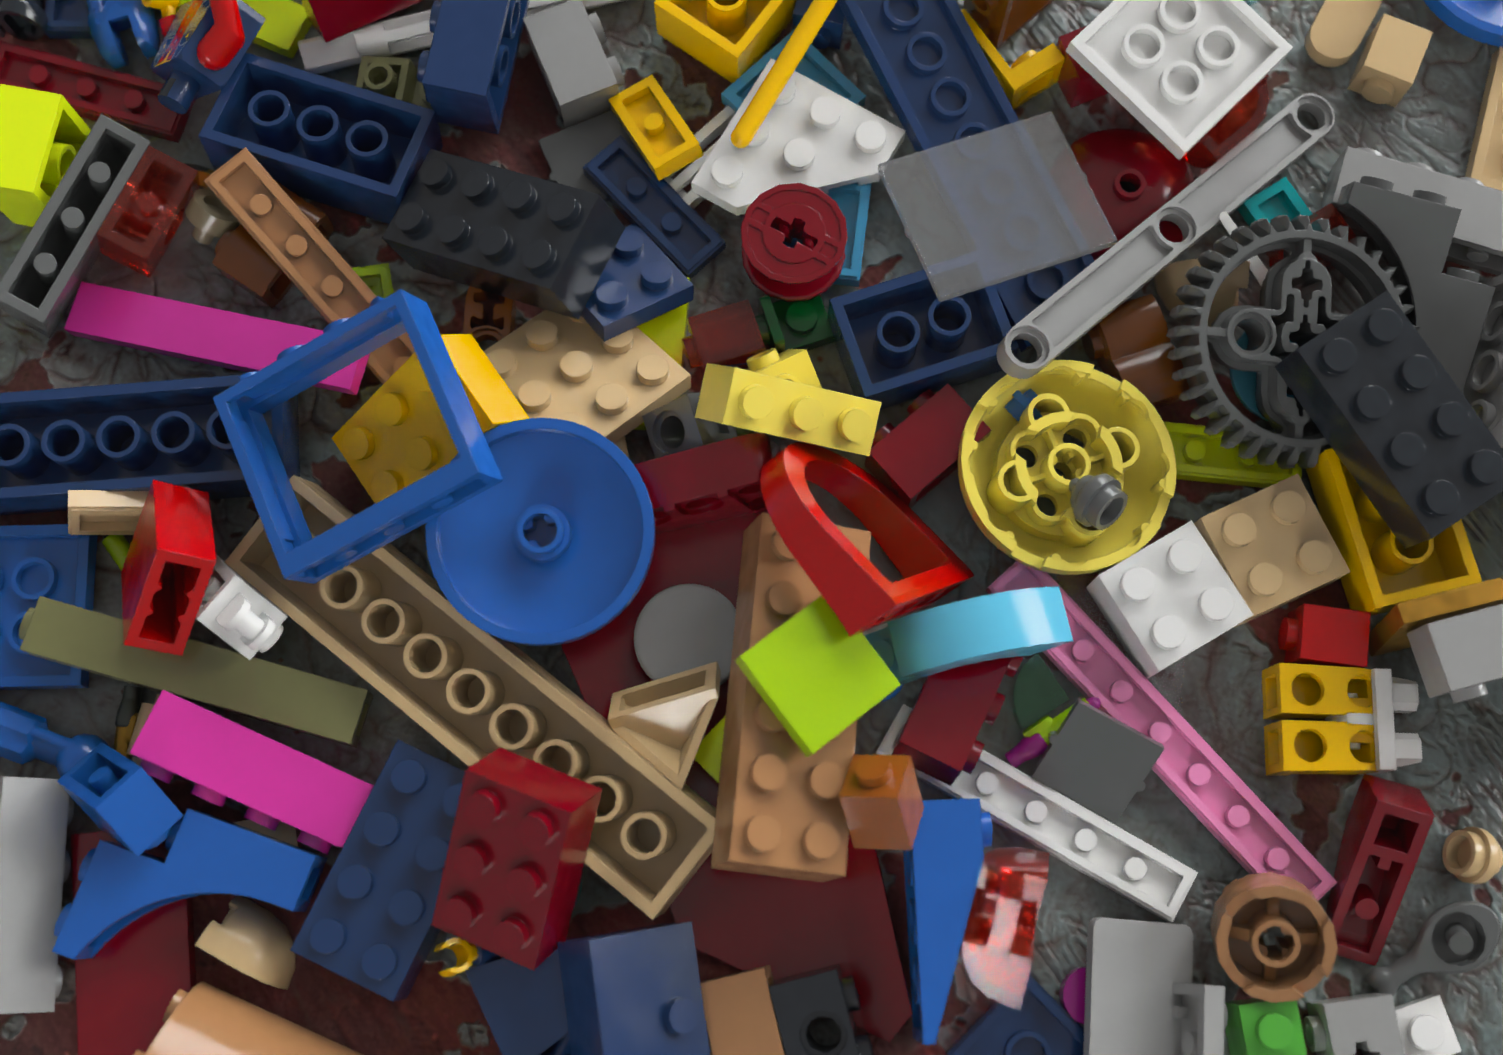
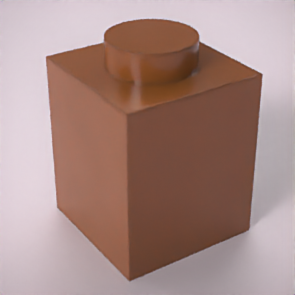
(882, 802)

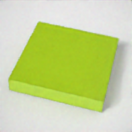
(816, 675)

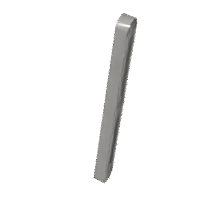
(1146, 252)

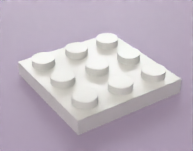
(1178, 61)

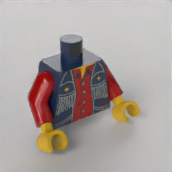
(200, 47)

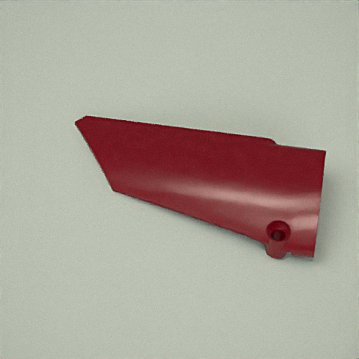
(743, 918)

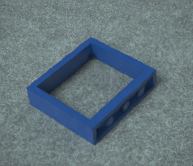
(305, 365)

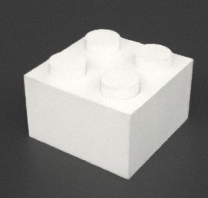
(1168, 600)

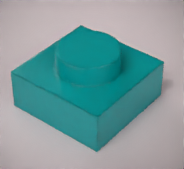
(1274, 201)

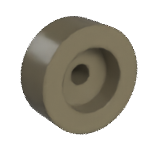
(209, 216)

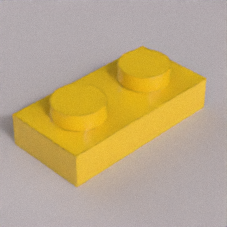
(655, 127)

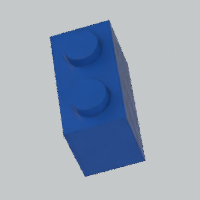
(121, 799)

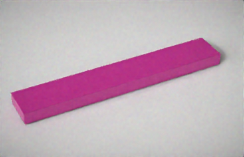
(194, 332)

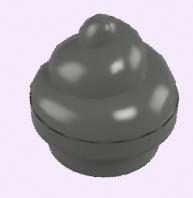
(1097, 500)

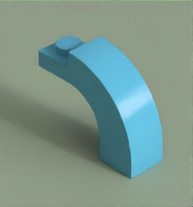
(973, 632)

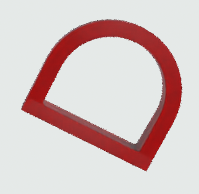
(833, 564)

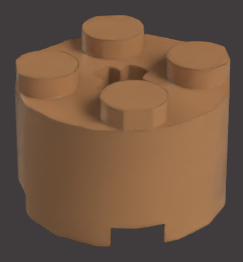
(1296, 960)

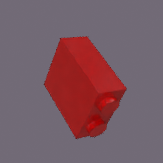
(167, 568)

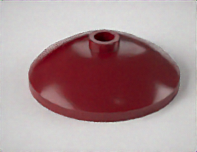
(1136, 158)

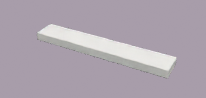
(1065, 830)

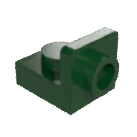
(793, 324)

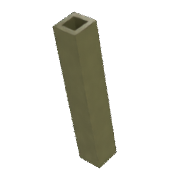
(200, 675)

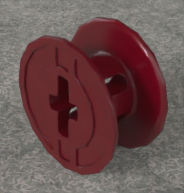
(786, 214)

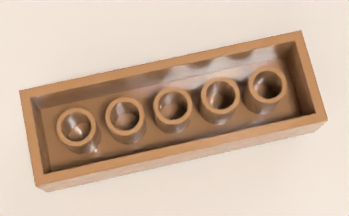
(773, 803)

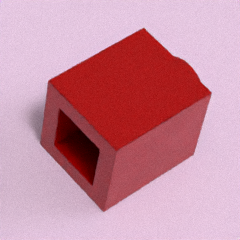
(1325, 636)

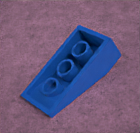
(938, 896)

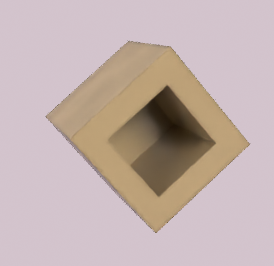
(1390, 60)

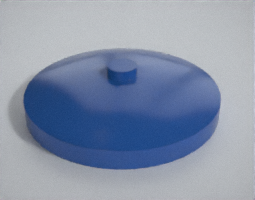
(550, 544)

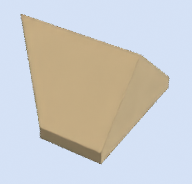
(667, 718)

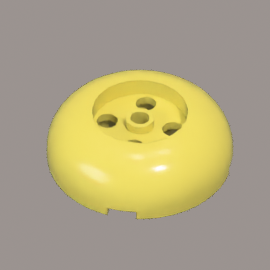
(1119, 438)

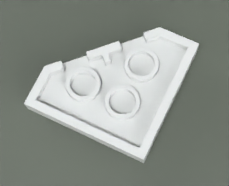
(805, 139)

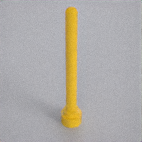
(781, 72)

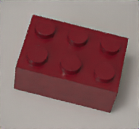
(515, 857)

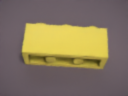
(787, 409)

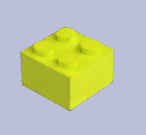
(36, 148)

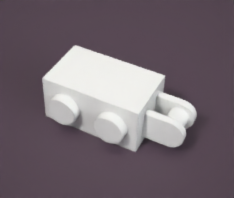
(239, 612)

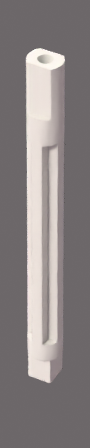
(390, 38)

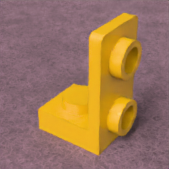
(1027, 75)

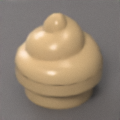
(1472, 855)

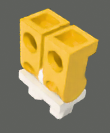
(1357, 723)

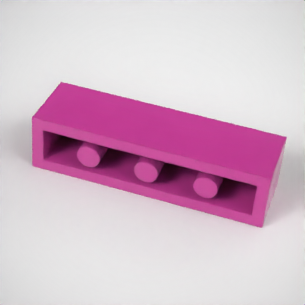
(250, 769)

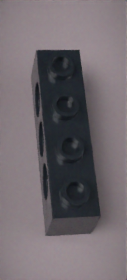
(813, 995)

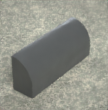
(65, 237)

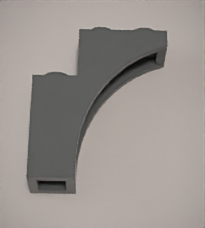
(1416, 239)

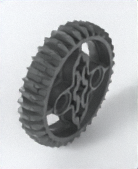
(1297, 300)

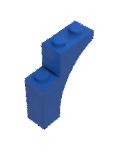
(203, 859)

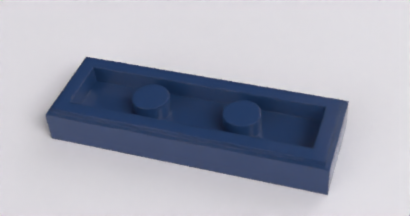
(654, 207)

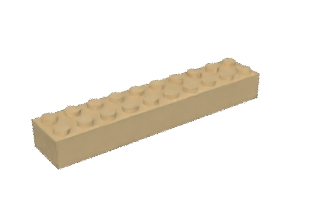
(486, 695)

